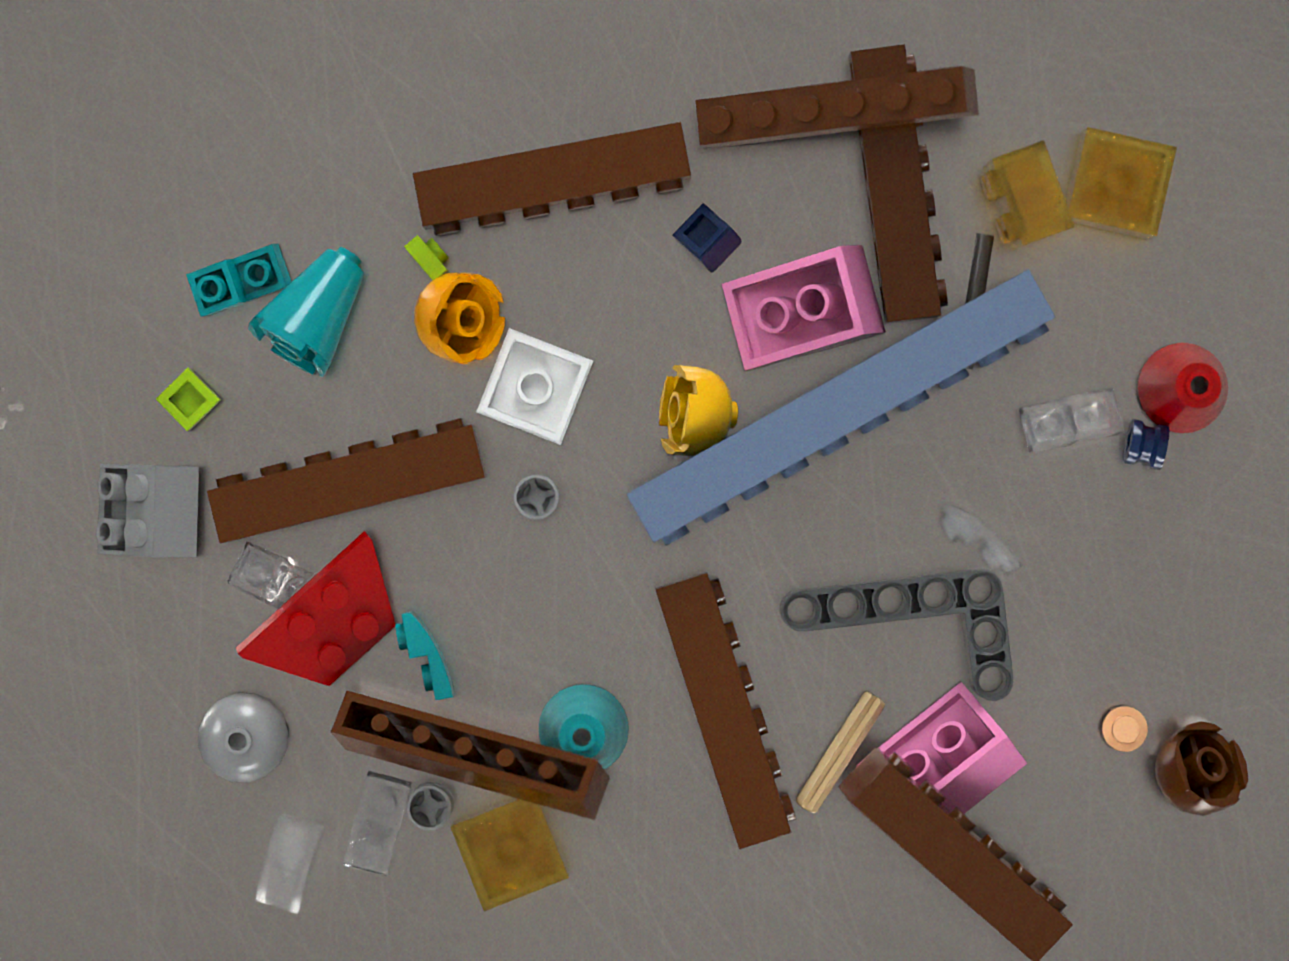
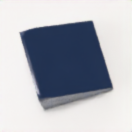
(707, 237)

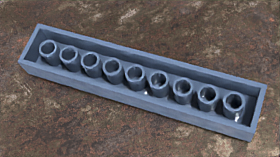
(842, 405)

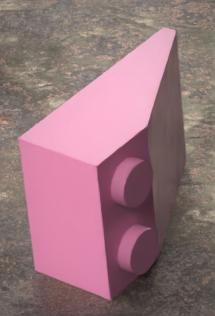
(803, 307)

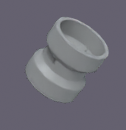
(531, 499)
(430, 812)

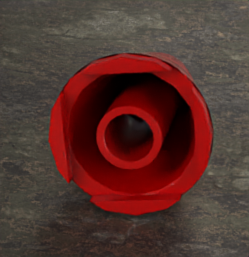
(1167, 390)

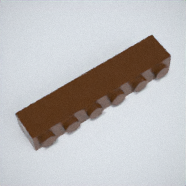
(837, 107)
(552, 176)
(899, 202)
(346, 483)
(723, 709)
(471, 755)
(955, 854)

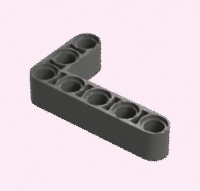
(915, 607)

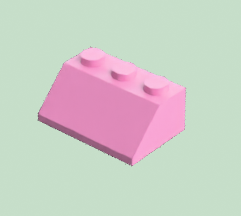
(957, 749)

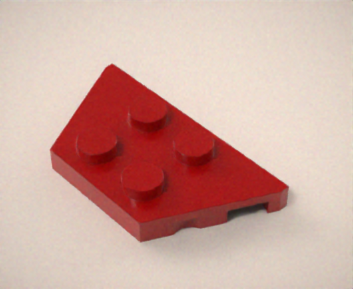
(327, 620)

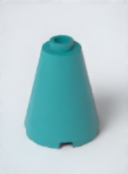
(312, 311)
(588, 709)

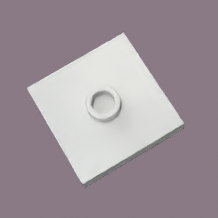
(535, 386)

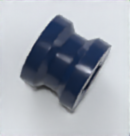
(1146, 444)

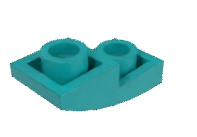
(239, 280)
(419, 641)

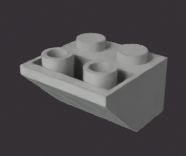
(148, 510)

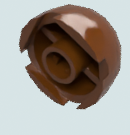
(1201, 770)

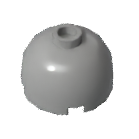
(243, 737)

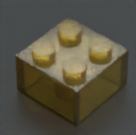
(1119, 183)
(1026, 196)
(509, 851)

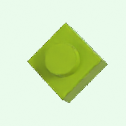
(428, 256)
(188, 399)

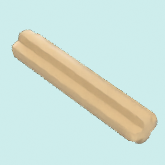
(840, 752)

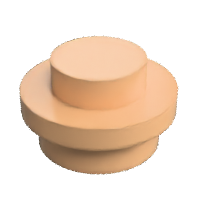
(1124, 729)

